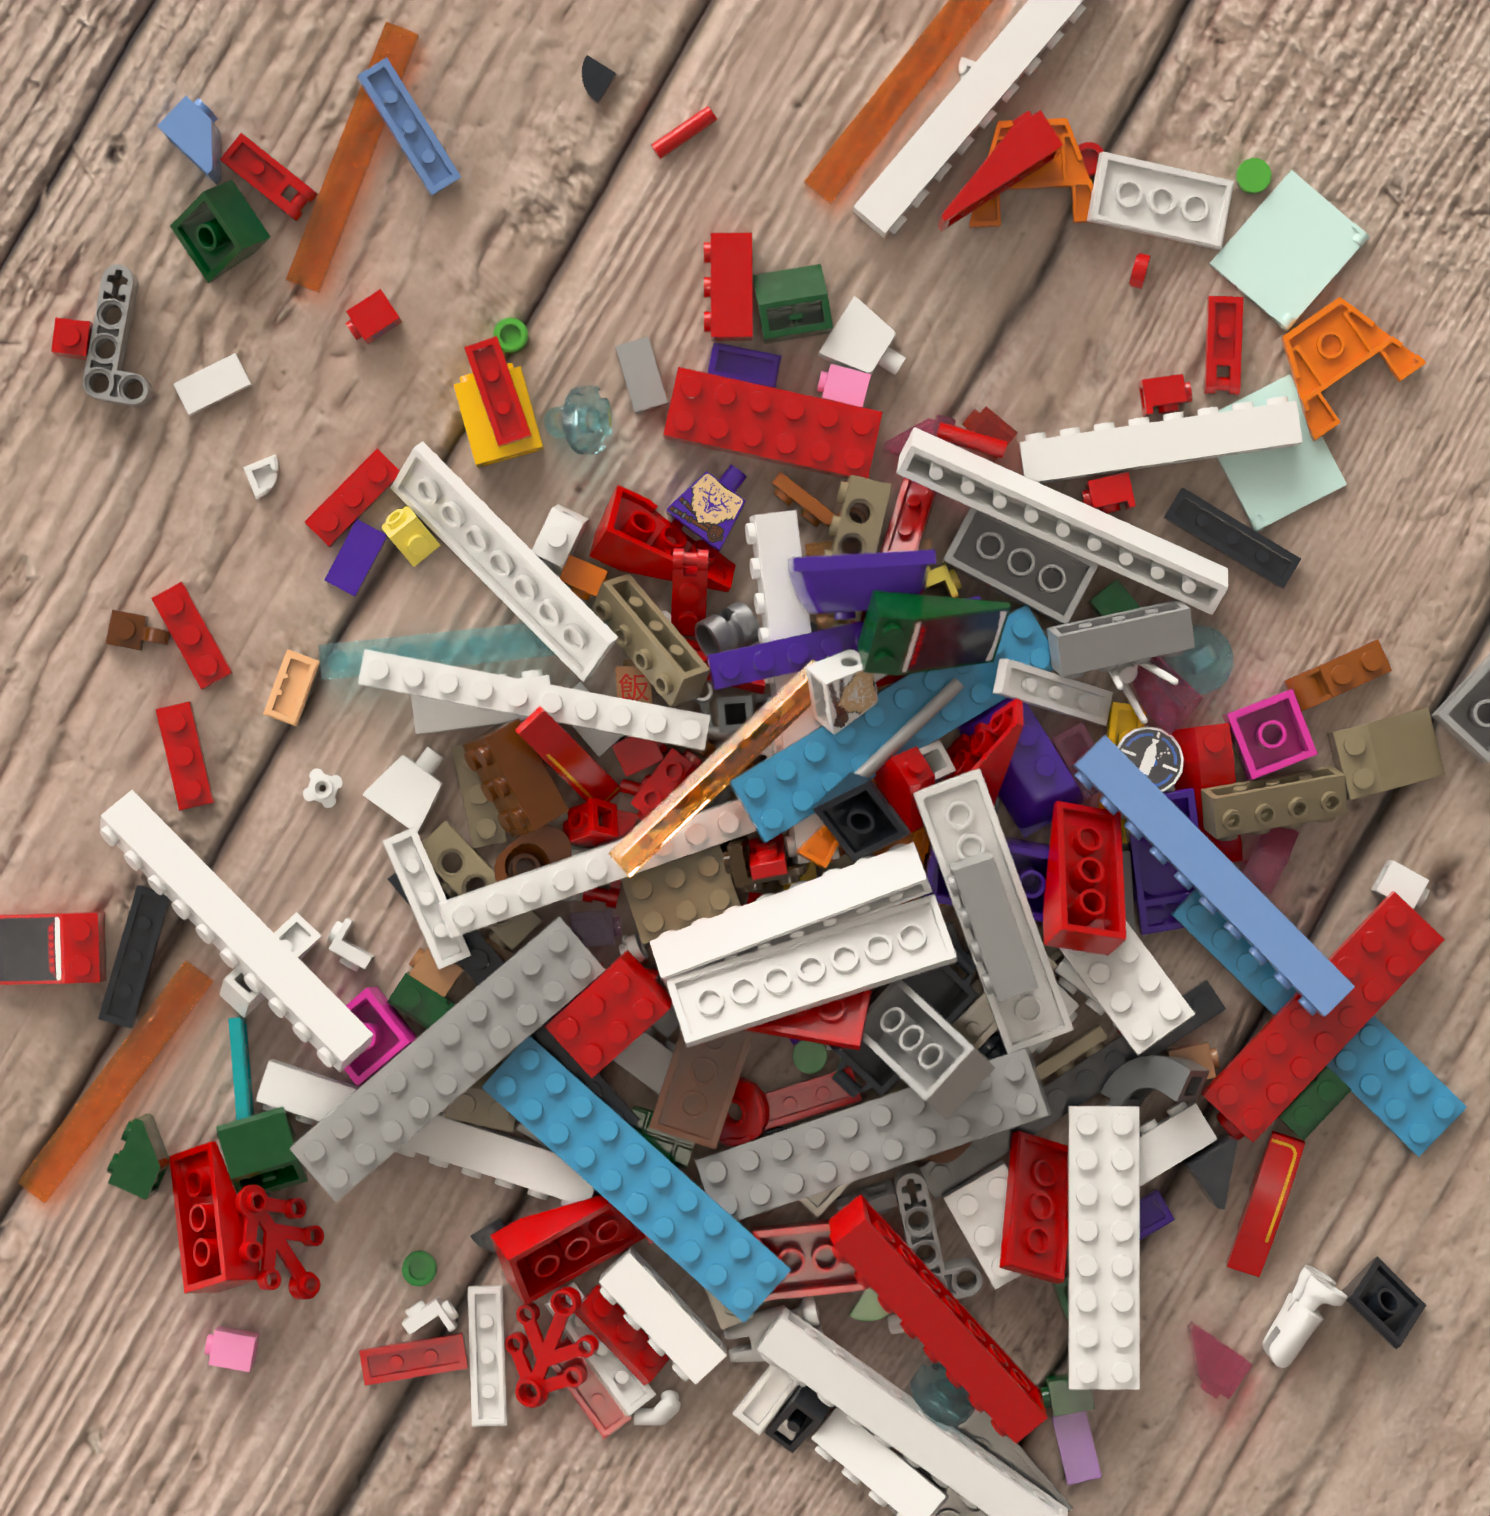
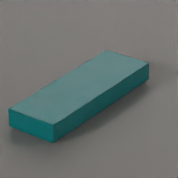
(241, 1067)

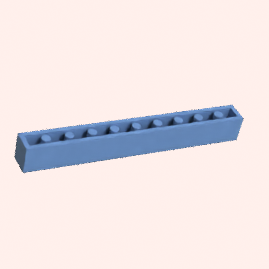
(1213, 876)

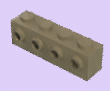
(650, 640)
(1274, 802)

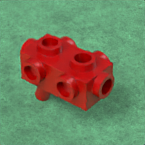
(665, 779)

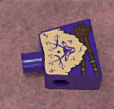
(711, 506)

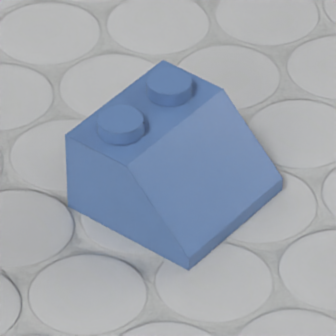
(193, 132)

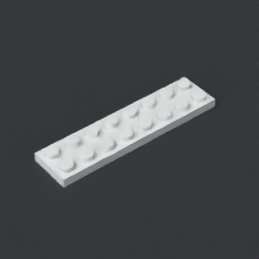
(503, 561)
(965, 824)
(811, 970)
(1103, 1247)

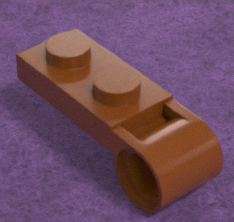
(814, 511)
(1339, 675)

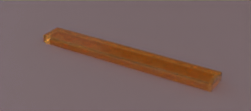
(894, 96)
(347, 169)
(713, 775)
(115, 1081)

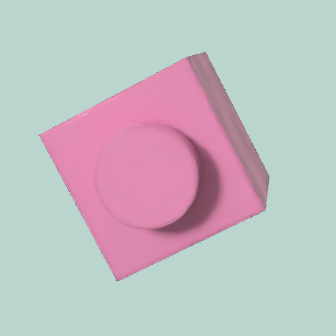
(844, 385)
(232, 1348)

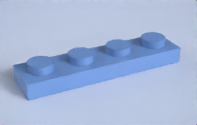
(408, 126)

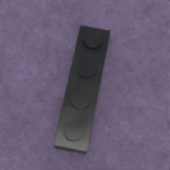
(1232, 538)
(134, 957)

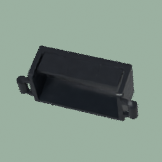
(941, 991)

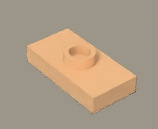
(292, 688)

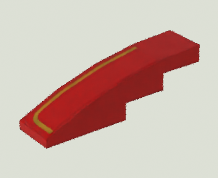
(567, 757)
(1265, 1203)

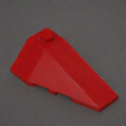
(643, 541)
(989, 747)
(1206, 765)

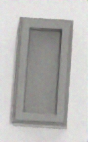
(641, 375)

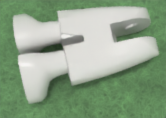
(1300, 1315)
(759, 1324)

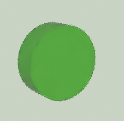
(1253, 176)
(511, 335)

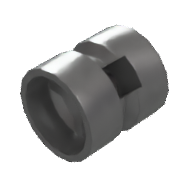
(729, 630)

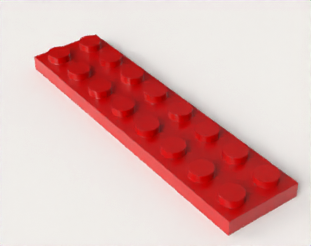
(1300, 1045)

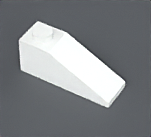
(297, 936)

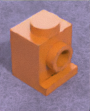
(583, 577)

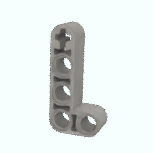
(119, 334)
(927, 1235)

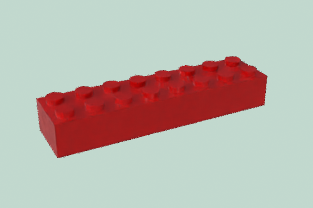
(936, 1319)

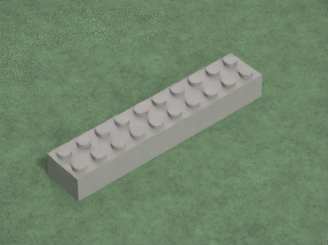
(447, 1059)
(868, 1140)

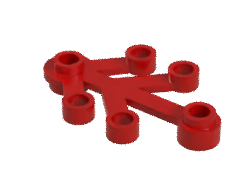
(275, 1240)
(546, 1350)

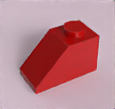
(900, 779)

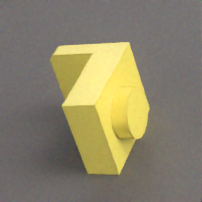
(410, 535)
(949, 579)

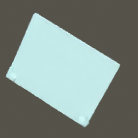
(1289, 250)
(1281, 479)

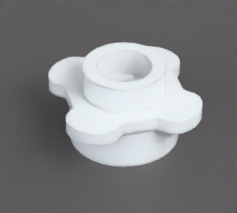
(332, 785)

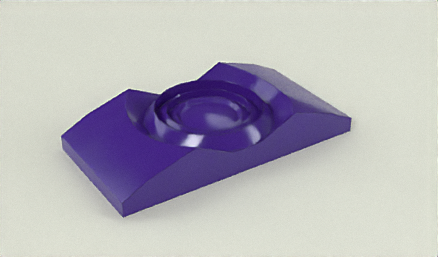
(1153, 884)

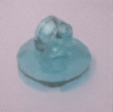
(584, 420)
(1207, 664)
(939, 1396)

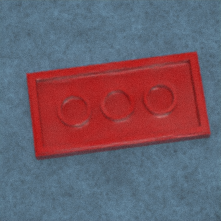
(1036, 1209)

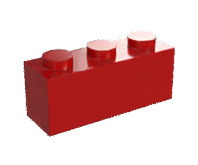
(729, 287)

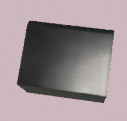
(860, 816)
(1213, 1168)
(1384, 1302)

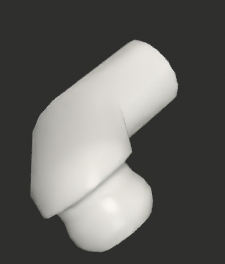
(661, 1413)

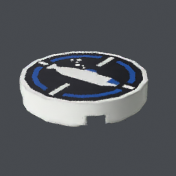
(1155, 755)

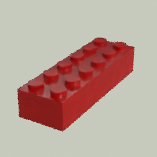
(772, 424)

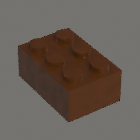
(514, 779)

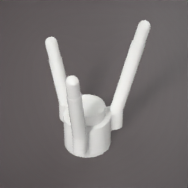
(1127, 673)

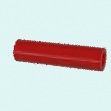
(684, 132)
(971, 440)

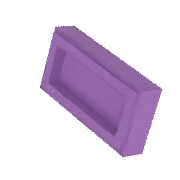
(1076, 1447)

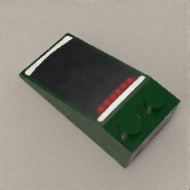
(929, 632)

